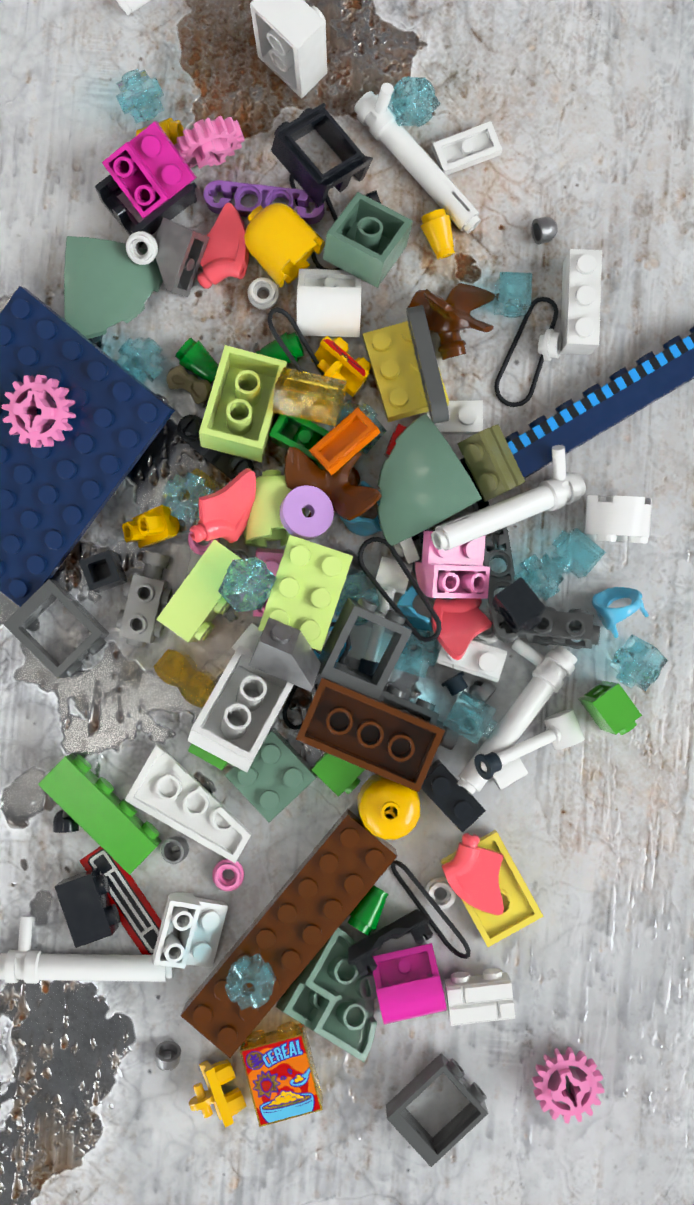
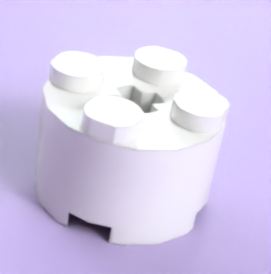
(618, 518)

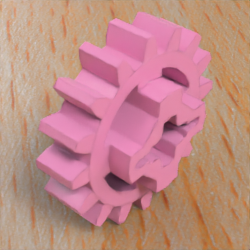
(210, 142)
(36, 426)
(583, 1085)

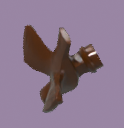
(453, 315)
(342, 487)

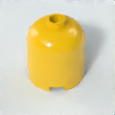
(281, 241)
(381, 793)

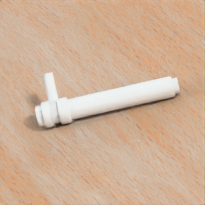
(374, 112)
(549, 495)
(546, 680)
(37, 966)

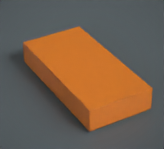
(344, 441)

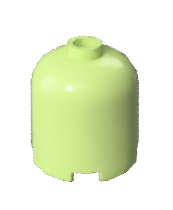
(264, 518)

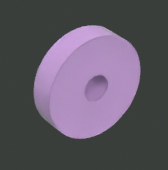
(316, 502)

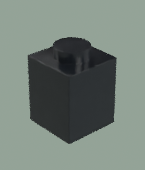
(103, 571)

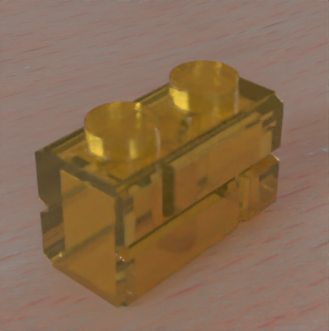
(309, 396)

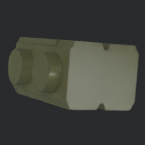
(491, 462)

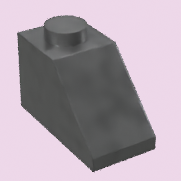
(179, 255)
(286, 655)

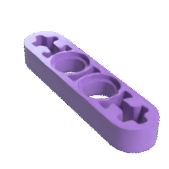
(265, 197)

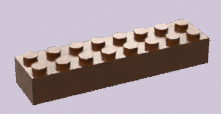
(293, 927)

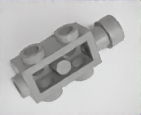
(145, 609)

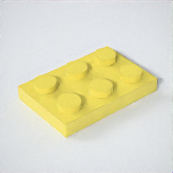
(396, 371)
(517, 900)

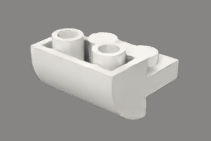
(328, 303)
(189, 931)

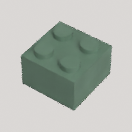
(367, 239)
(274, 776)

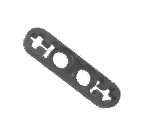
(427, 364)
(499, 580)

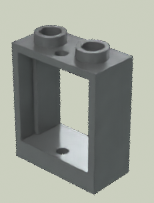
(35, 607)
(349, 677)
(435, 1148)

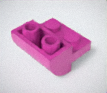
(149, 169)
(408, 984)

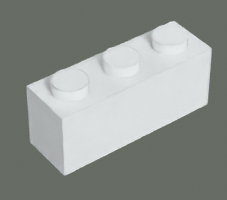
(581, 301)

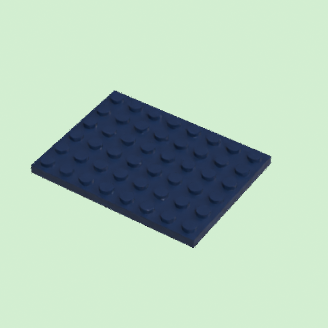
(59, 490)

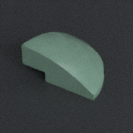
(104, 284)
(421, 483)
(334, 998)

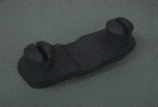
(229, 464)
(361, 952)

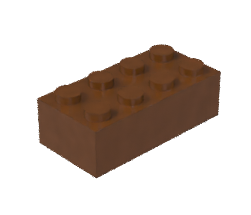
(370, 734)

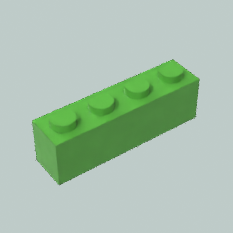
(101, 812)

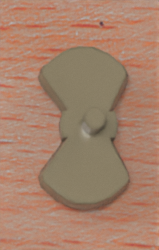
(179, 378)

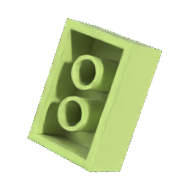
(241, 404)
(307, 589)
(198, 599)

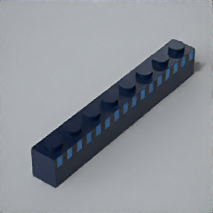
(605, 405)

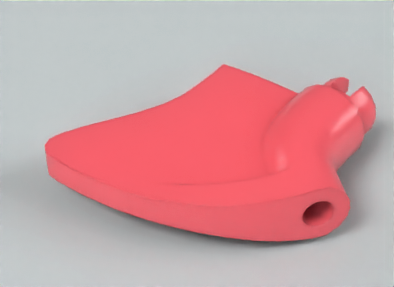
(226, 249)
(227, 510)
(460, 623)
(475, 875)

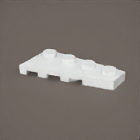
(180, 801)

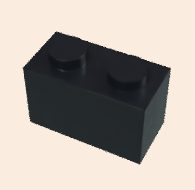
(450, 797)
(87, 907)

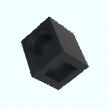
(519, 606)

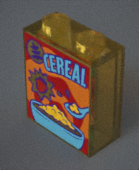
(281, 1073)

